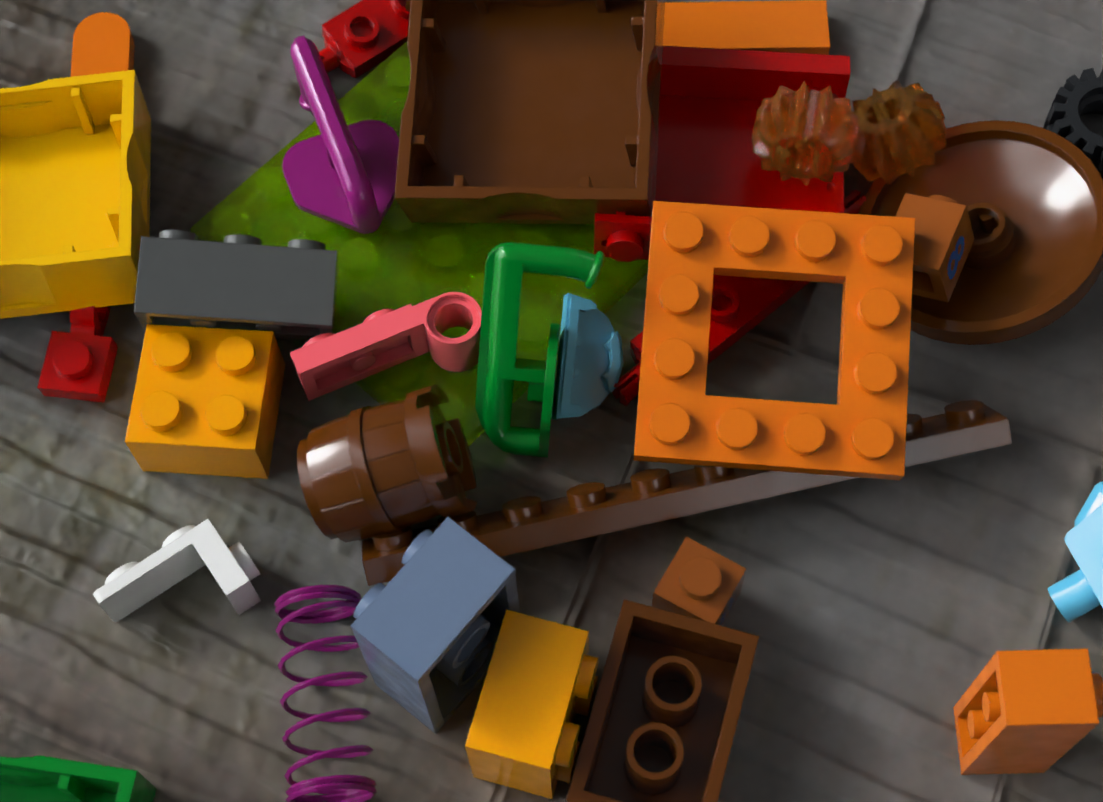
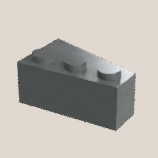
(237, 284)

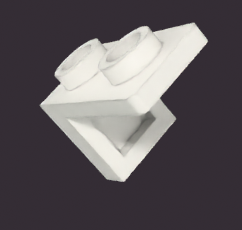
(178, 558)

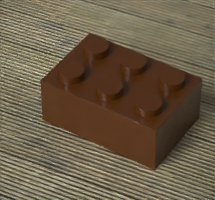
(663, 710)

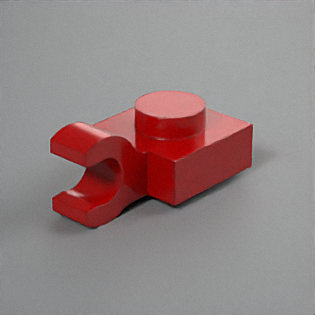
(81, 360)

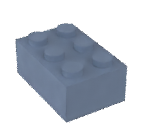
(436, 622)

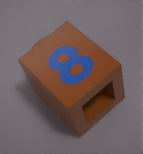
(940, 243)
(699, 584)

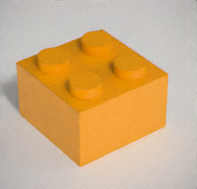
(206, 401)
(529, 705)

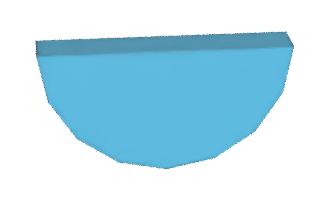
(587, 358)

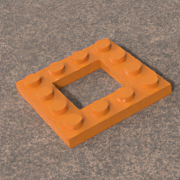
(850, 439)

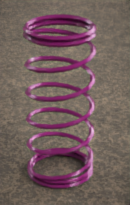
(339, 787)

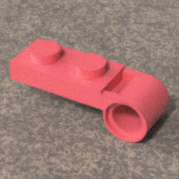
(390, 339)

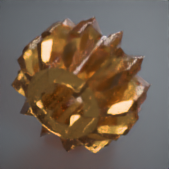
(897, 132)
(805, 134)

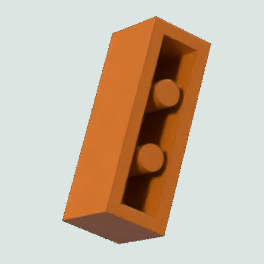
(1027, 711)

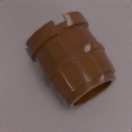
(386, 468)

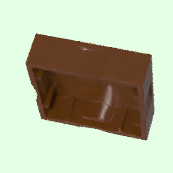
(530, 110)

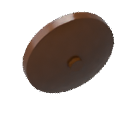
(1033, 226)

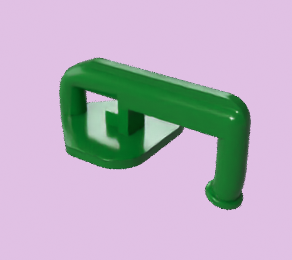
(499, 341)

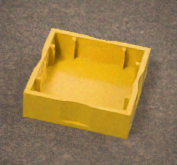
(72, 192)

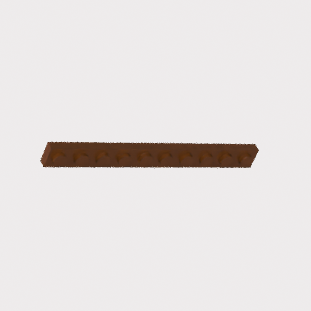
(661, 496)

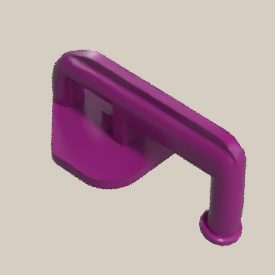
(346, 169)

